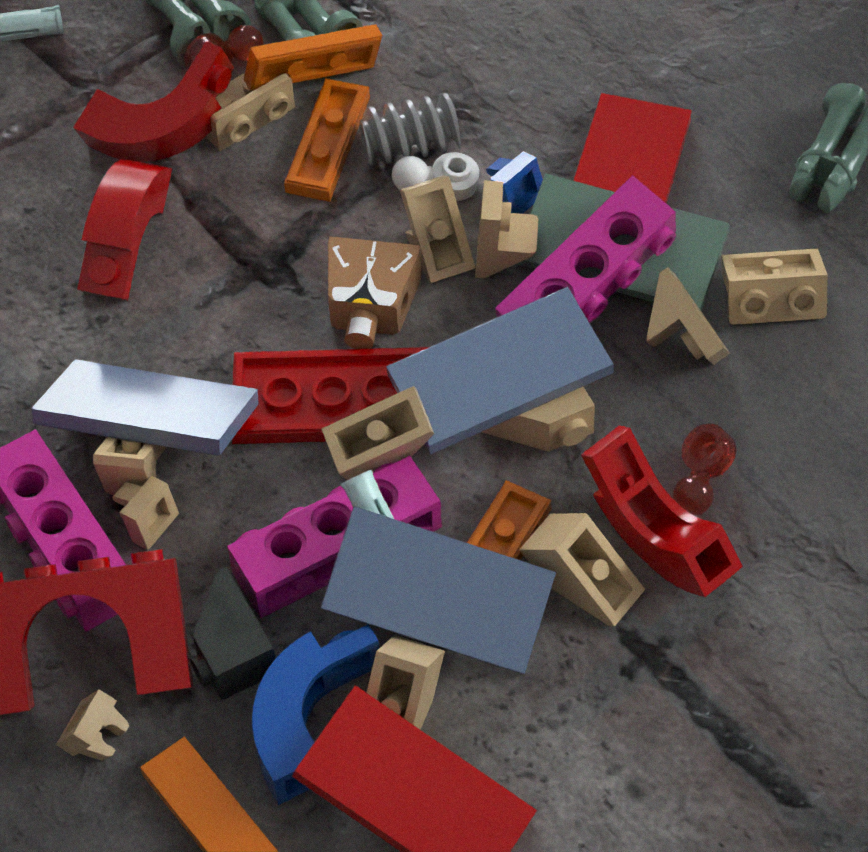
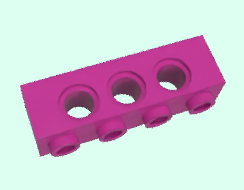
(628, 211)
(31, 468)
(278, 581)

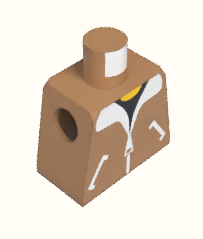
(371, 287)

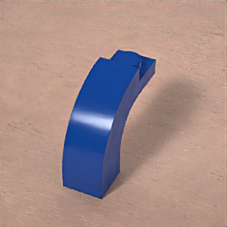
(291, 691)

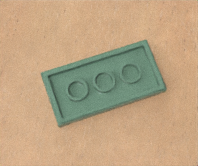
(692, 256)

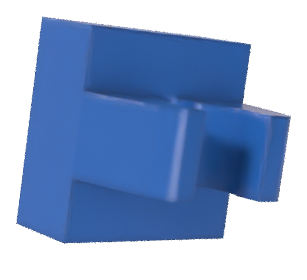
(520, 180)

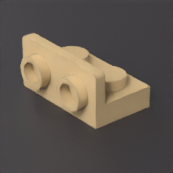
(249, 110)
(775, 286)

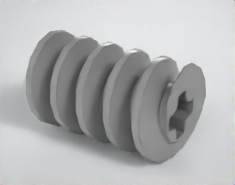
(409, 128)

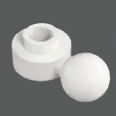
(413, 170)

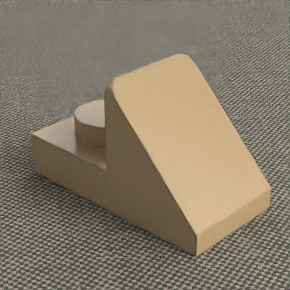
(437, 228)
(502, 235)
(675, 309)
(125, 461)

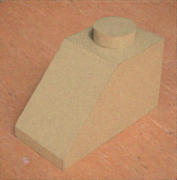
(552, 424)
(379, 434)
(585, 566)
(406, 677)

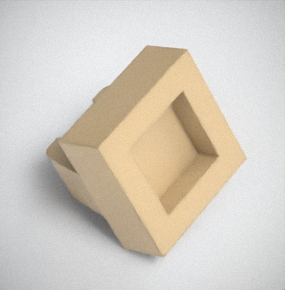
(146, 510)
(89, 718)

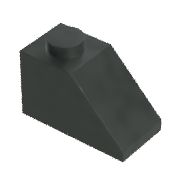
(229, 640)

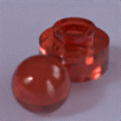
(236, 46)
(695, 491)

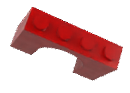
(141, 594)

